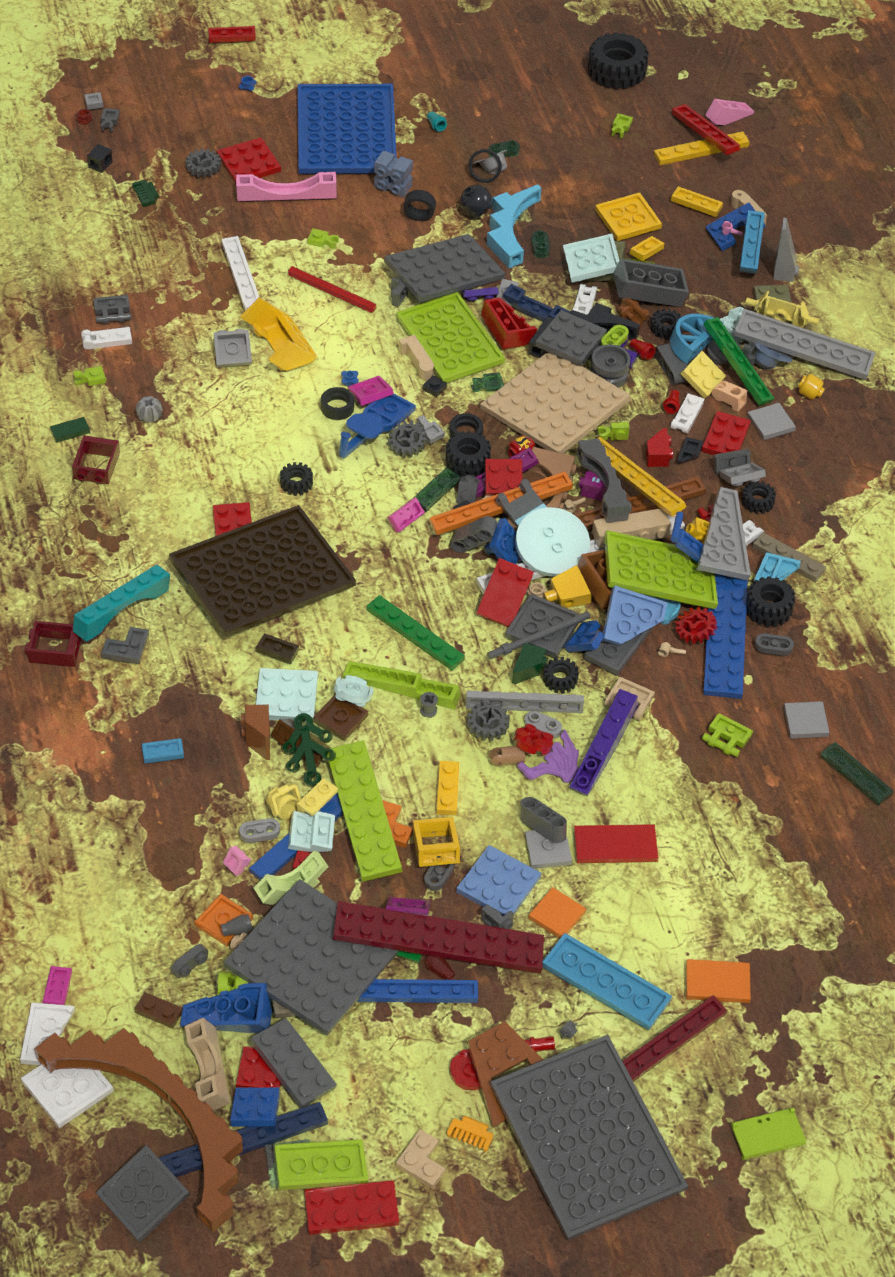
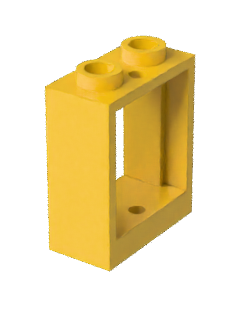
(428, 854)

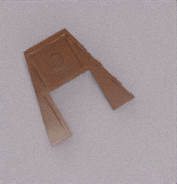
(494, 1054)

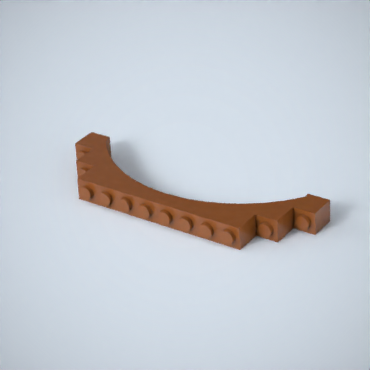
(130, 1059)

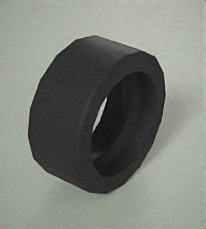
(419, 196)
(337, 393)
(465, 419)

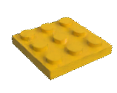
(628, 216)

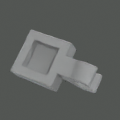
(432, 429)

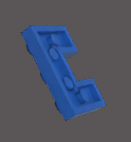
(736, 218)

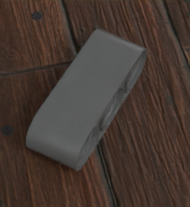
(670, 363)
(474, 534)
(543, 819)

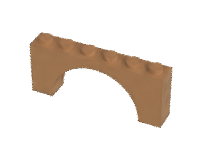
(551, 464)

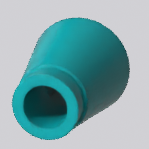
(437, 121)

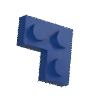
(585, 637)

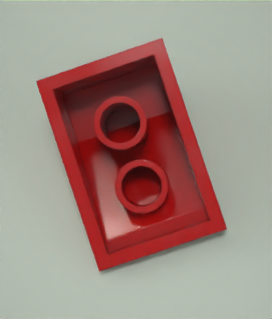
(505, 592)

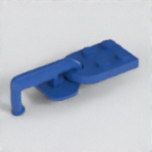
(375, 419)

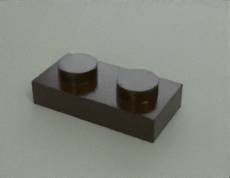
(277, 648)

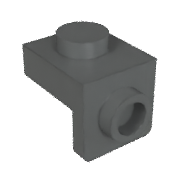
(468, 489)

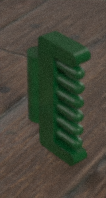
(146, 192)

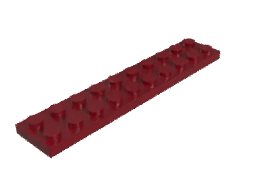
(439, 937)

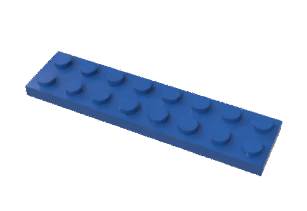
(727, 647)

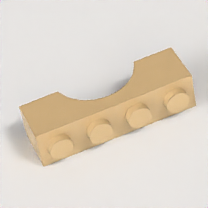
(204, 1043)

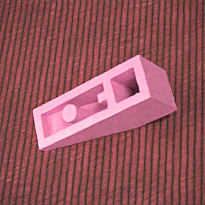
(726, 112)

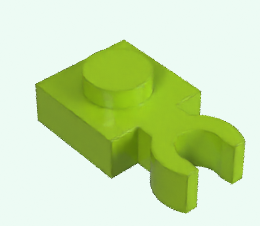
(621, 124)
(321, 238)

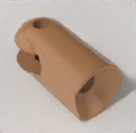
(506, 756)

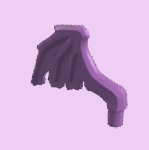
(560, 761)

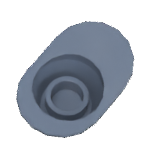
(769, 358)

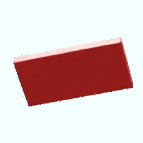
(615, 843)

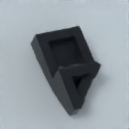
(690, 450)

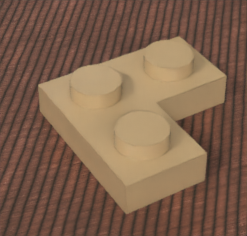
(416, 1160)

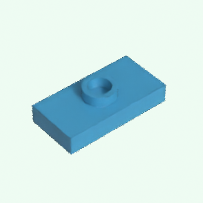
(162, 750)

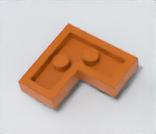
(400, 832)

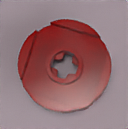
(532, 740)

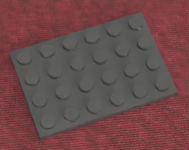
(444, 267)

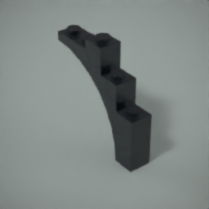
(599, 315)

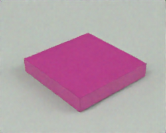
(370, 390)

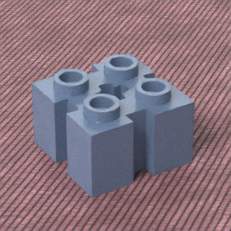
(393, 173)

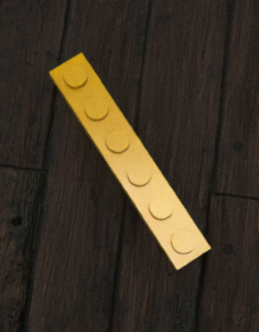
(694, 149)

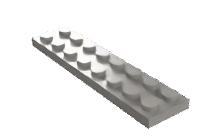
(804, 344)

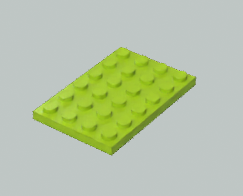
(451, 337)
(657, 570)

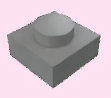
(93, 100)

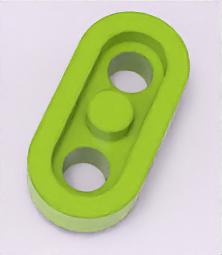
(615, 336)

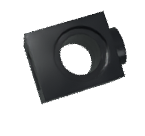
(99, 158)

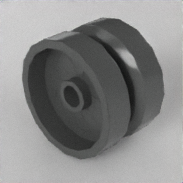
(611, 364)

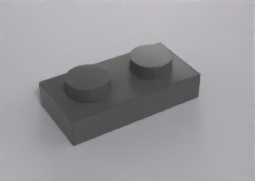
(731, 459)

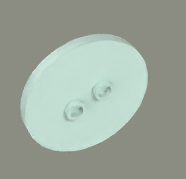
(551, 540)

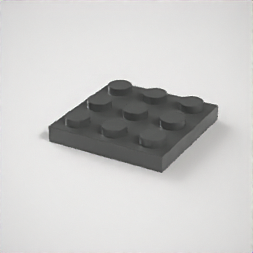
(571, 337)
(540, 614)
(143, 1193)

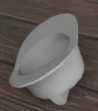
(490, 164)

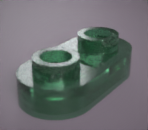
(511, 146)
(540, 244)

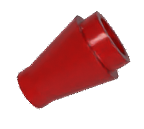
(644, 349)
(672, 402)

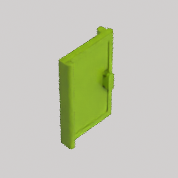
(761, 1137)

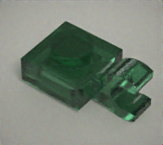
(489, 381)

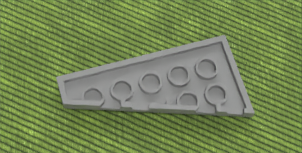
(725, 544)

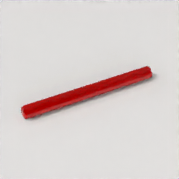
(332, 289)

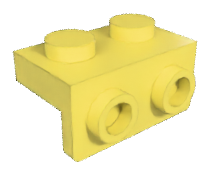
(317, 797)

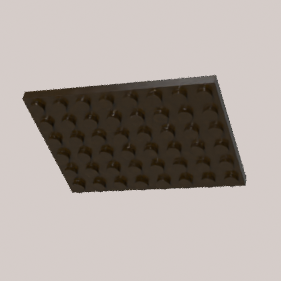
(261, 570)

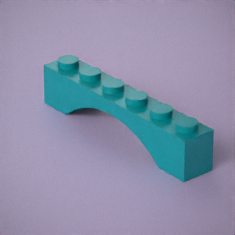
(96, 616)

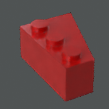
(506, 325)

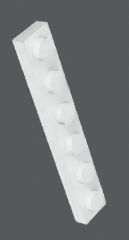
(240, 271)

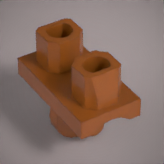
(630, 310)

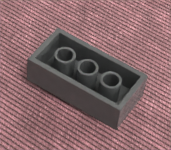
(650, 282)

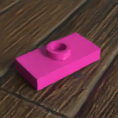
(406, 515)
(57, 985)

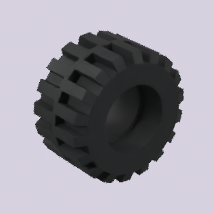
(467, 453)
(770, 590)

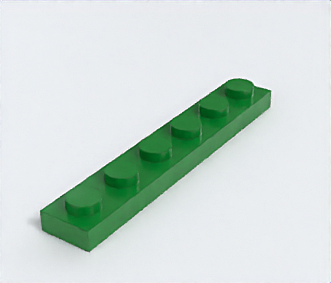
(738, 361)
(415, 632)

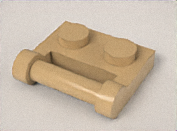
(644, 695)

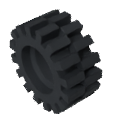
(664, 317)
(296, 486)
(758, 489)
(560, 683)

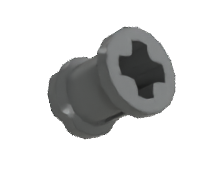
(429, 701)

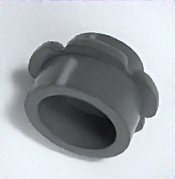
(568, 1029)

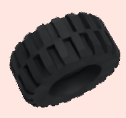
(618, 60)

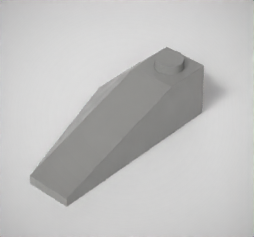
(786, 258)

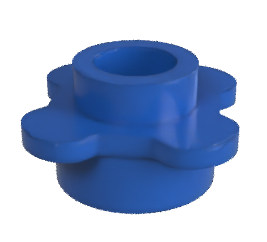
(247, 83)
(349, 377)

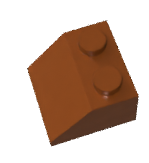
(257, 729)

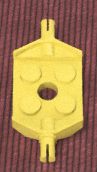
(793, 313)

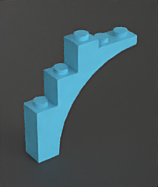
(507, 210)

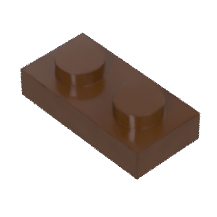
(158, 1010)

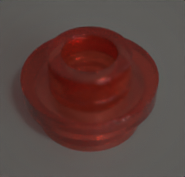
(84, 116)

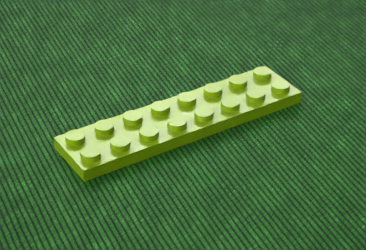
(364, 812)

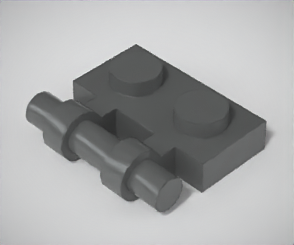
(112, 304)

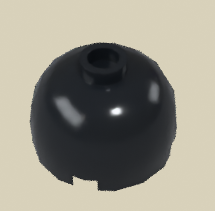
(475, 200)

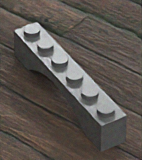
(594, 458)

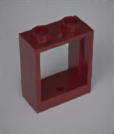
(92, 446)
(53, 630)

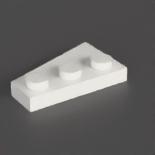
(42, 1023)

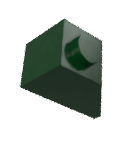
(529, 663)

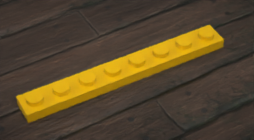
(643, 481)

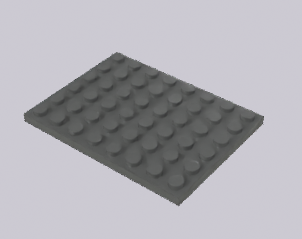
(588, 1137)

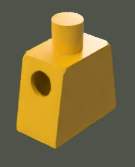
(569, 589)

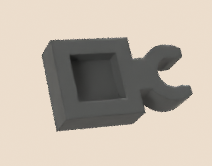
(109, 118)

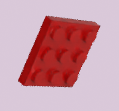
(249, 158)

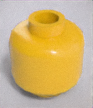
(811, 386)

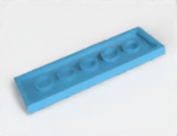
(607, 981)

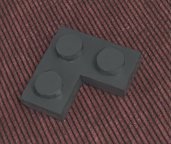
(128, 650)

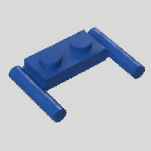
(685, 541)

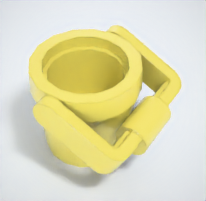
(283, 803)

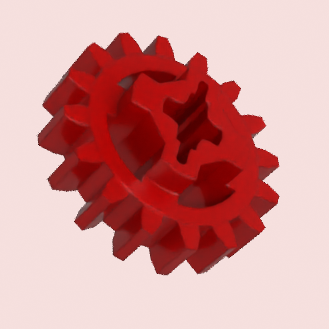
(696, 625)

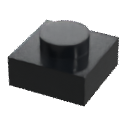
(434, 386)

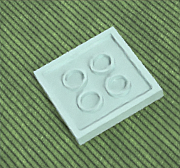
(591, 257)
(287, 692)

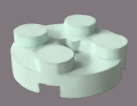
(353, 690)

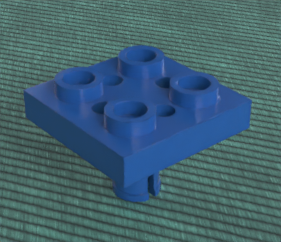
(503, 542)

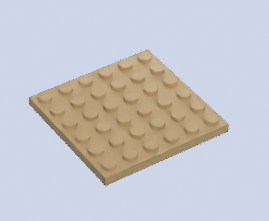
(555, 402)

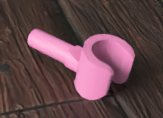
(727, 228)

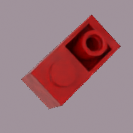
(658, 451)

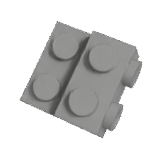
(232, 348)

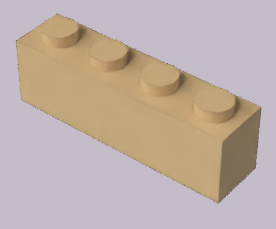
(644, 524)

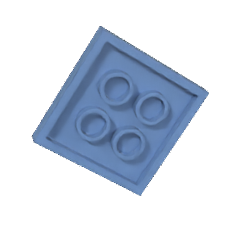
(498, 881)

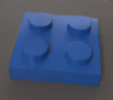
(255, 1107)

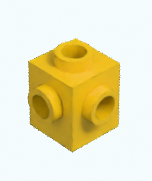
(698, 529)

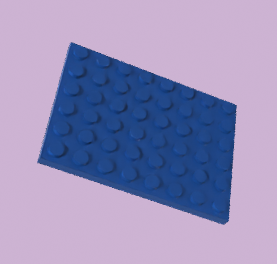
(344, 126)

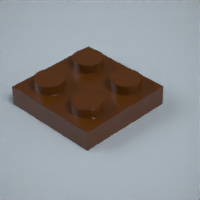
(340, 717)

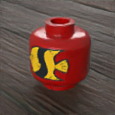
(519, 445)

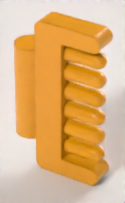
(471, 1127)

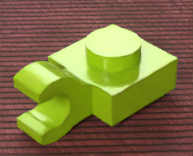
(92, 376)
(616, 431)

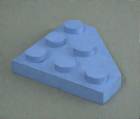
(631, 615)

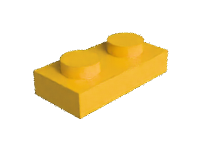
(647, 248)

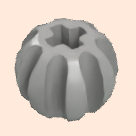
(149, 409)

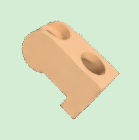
(730, 394)

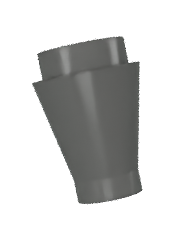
(237, 926)

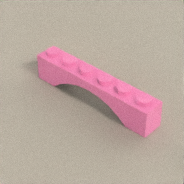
(317, 187)

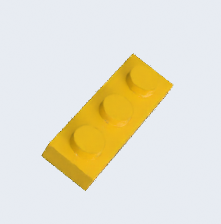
(697, 201)
(448, 788)

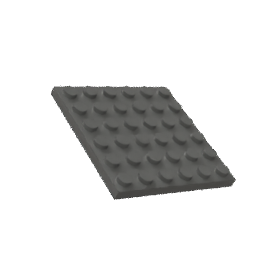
(302, 962)

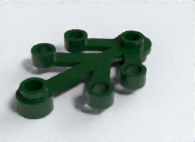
(307, 747)

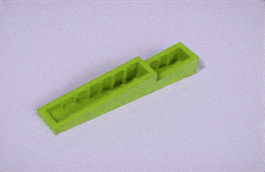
(404, 683)

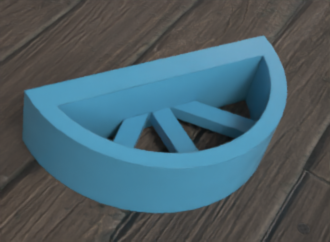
(752, 242)
(692, 324)

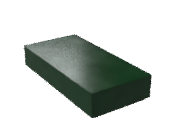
(69, 429)

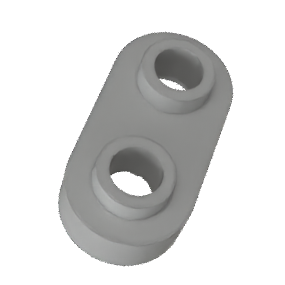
(543, 723)
(259, 830)

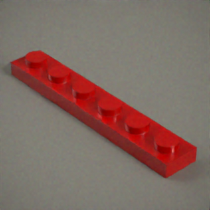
(706, 129)

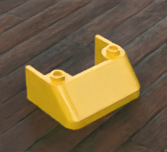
(282, 333)

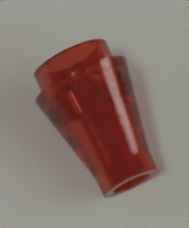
(440, 967)

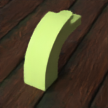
(273, 888)

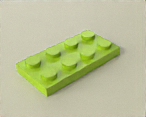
(320, 1164)

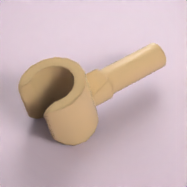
(570, 506)
(666, 648)

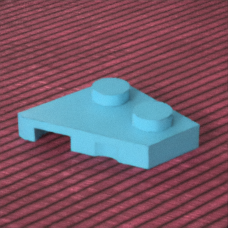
(777, 566)

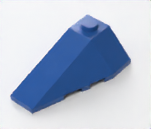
(236, 1010)

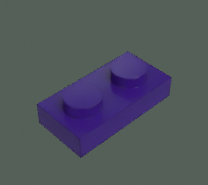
(487, 292)

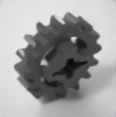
(203, 163)
(407, 438)
(478, 719)

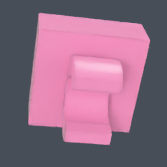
(236, 860)

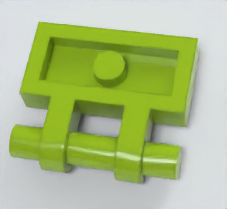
(730, 731)

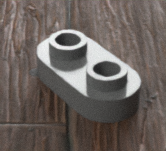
(774, 644)
(438, 874)
(191, 959)

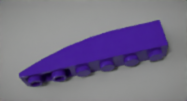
(605, 742)

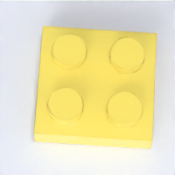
(703, 374)

